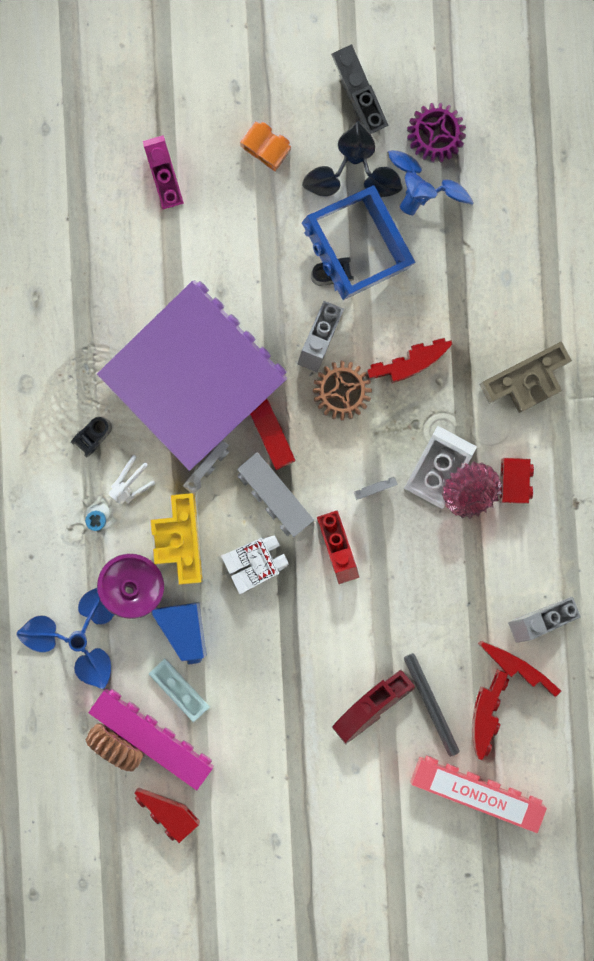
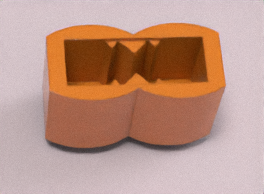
(265, 145)

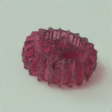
(472, 490)

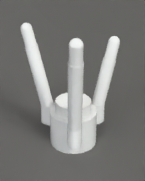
(122, 491)

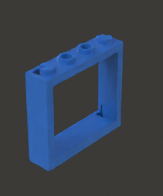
(386, 228)

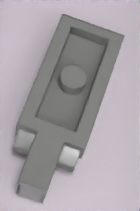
(206, 468)

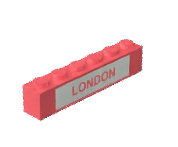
(477, 794)

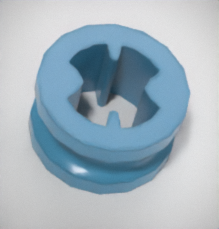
(88, 521)

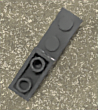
(359, 90)

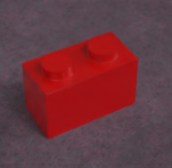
(516, 480)

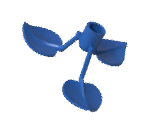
(419, 189)
(91, 668)

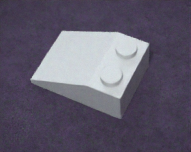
(438, 460)

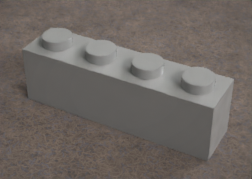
(275, 494)

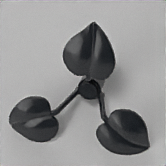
(356, 147)

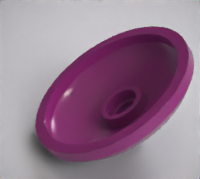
(135, 573)

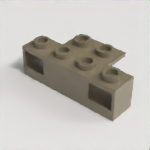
(528, 380)

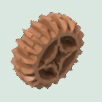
(347, 407)
(113, 748)

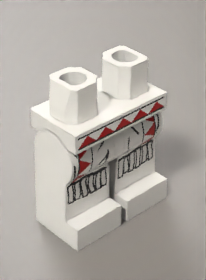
(261, 562)

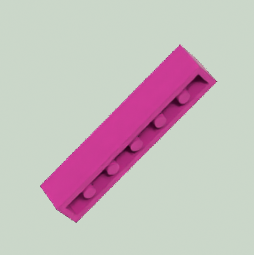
(151, 739)

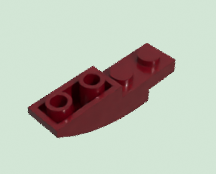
(372, 705)

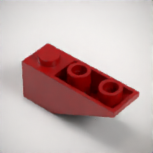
(338, 547)
(173, 815)

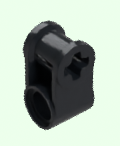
(321, 282)
(91, 436)

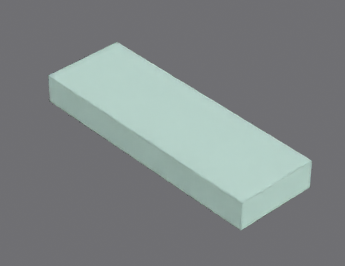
(179, 690)

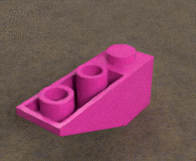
(163, 172)

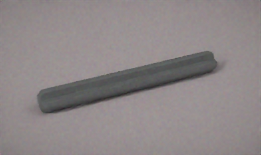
(431, 704)

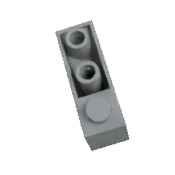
(320, 336)
(544, 620)

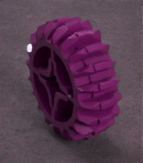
(443, 136)

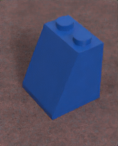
(183, 630)

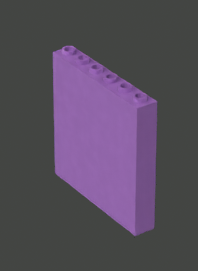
(192, 374)

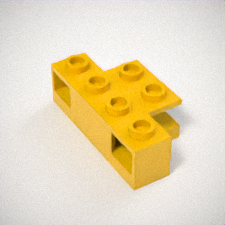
(179, 539)

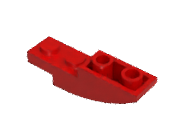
(419, 359)
(483, 722)

